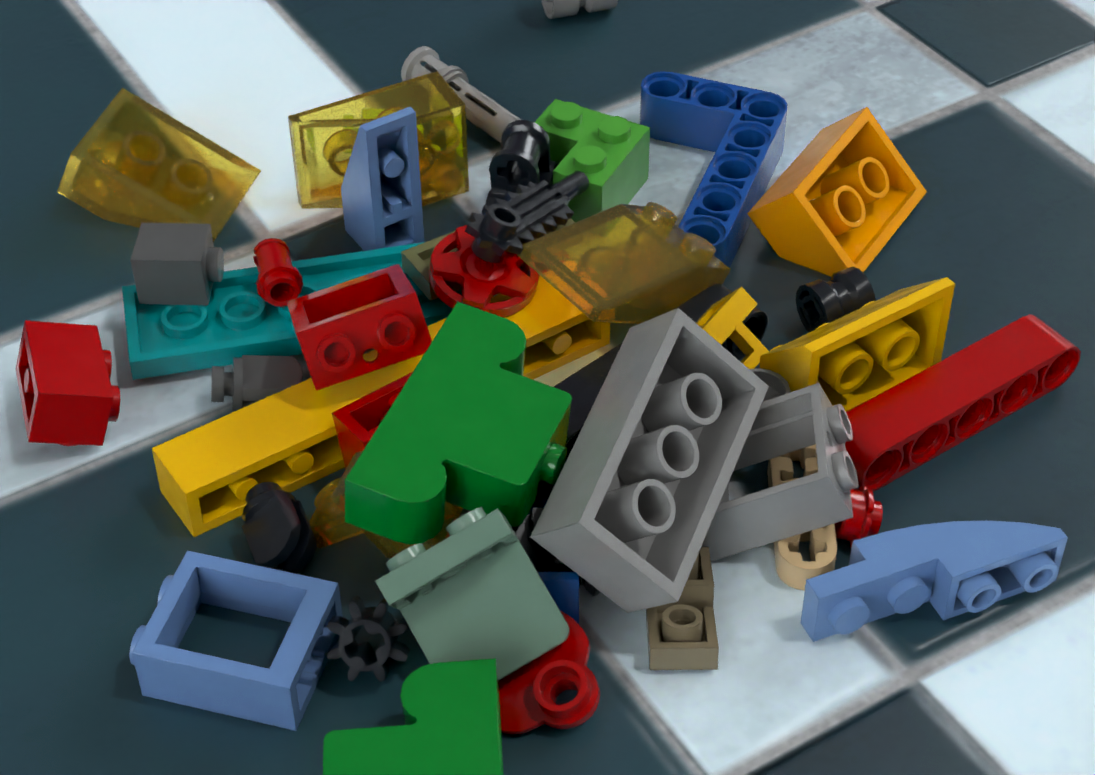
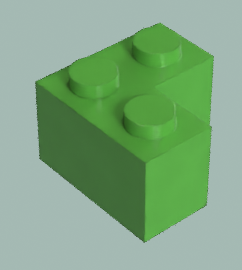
(602, 147)

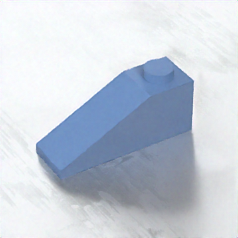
(384, 184)

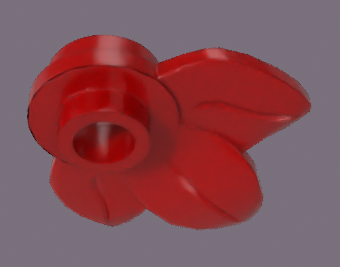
(532, 691)

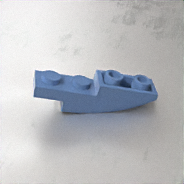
(944, 563)

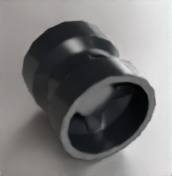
(827, 301)

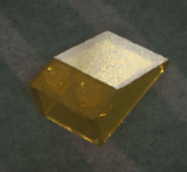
(326, 136)
(154, 169)
(626, 263)

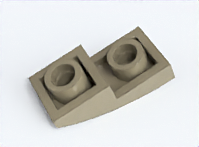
(685, 631)

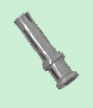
(480, 108)

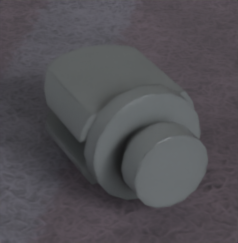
(254, 378)

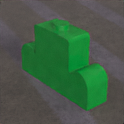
(461, 435)
(447, 730)

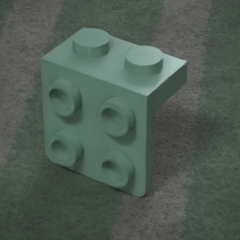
(475, 596)

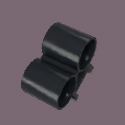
(521, 159)

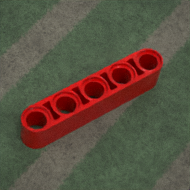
(957, 399)

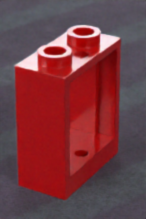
(355, 316)

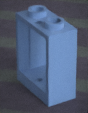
(226, 686)

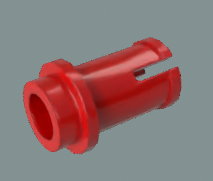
(277, 277)

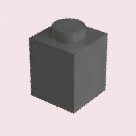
(176, 263)

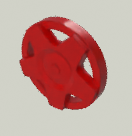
(480, 278)

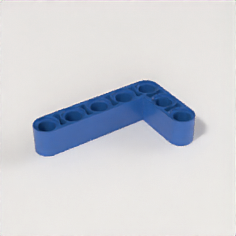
(738, 125)

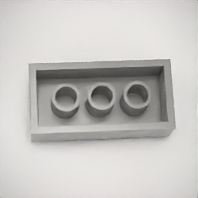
(651, 463)

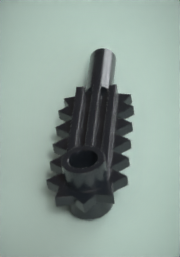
(523, 216)

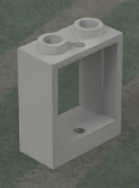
(798, 505)

